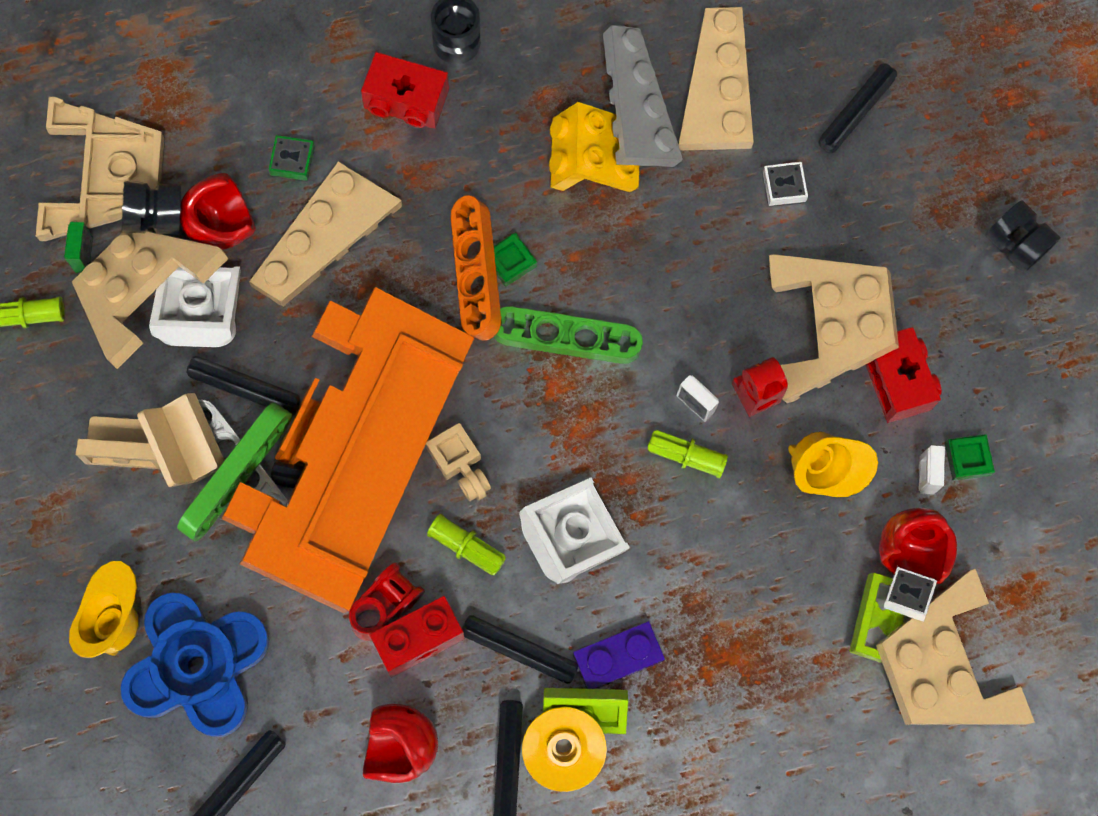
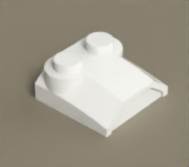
(196, 312)
(571, 532)

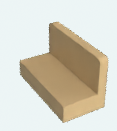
(181, 440)
(116, 443)

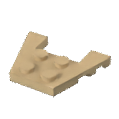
(112, 154)
(128, 275)
(851, 317)
(933, 671)

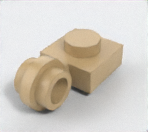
(455, 454)

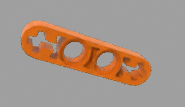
(481, 265)

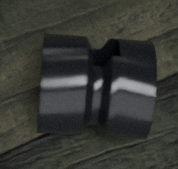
(456, 30)
(151, 208)
(1032, 246)

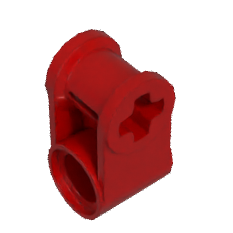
(385, 600)

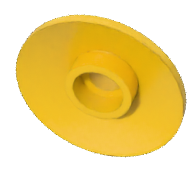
(567, 769)

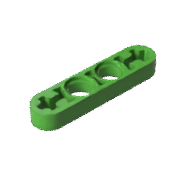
(565, 341)
(235, 469)

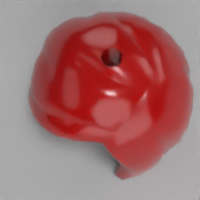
(216, 213)
(919, 543)
(399, 744)

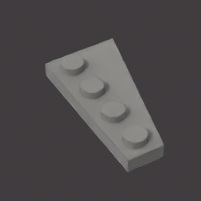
(641, 114)

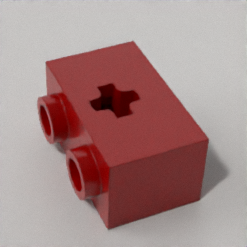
(405, 91)
(897, 393)
(417, 636)

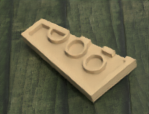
(719, 94)
(325, 229)

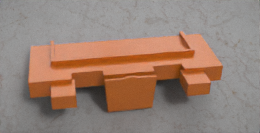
(355, 449)

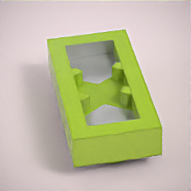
(873, 620)

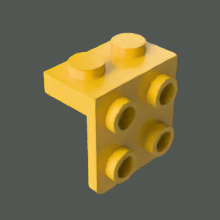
(586, 150)

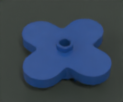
(180, 636)

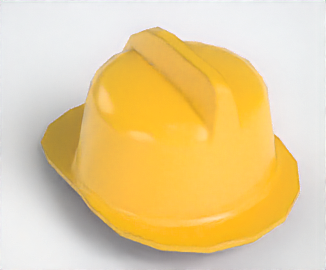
(832, 465)
(106, 613)

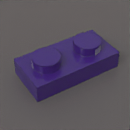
(618, 656)

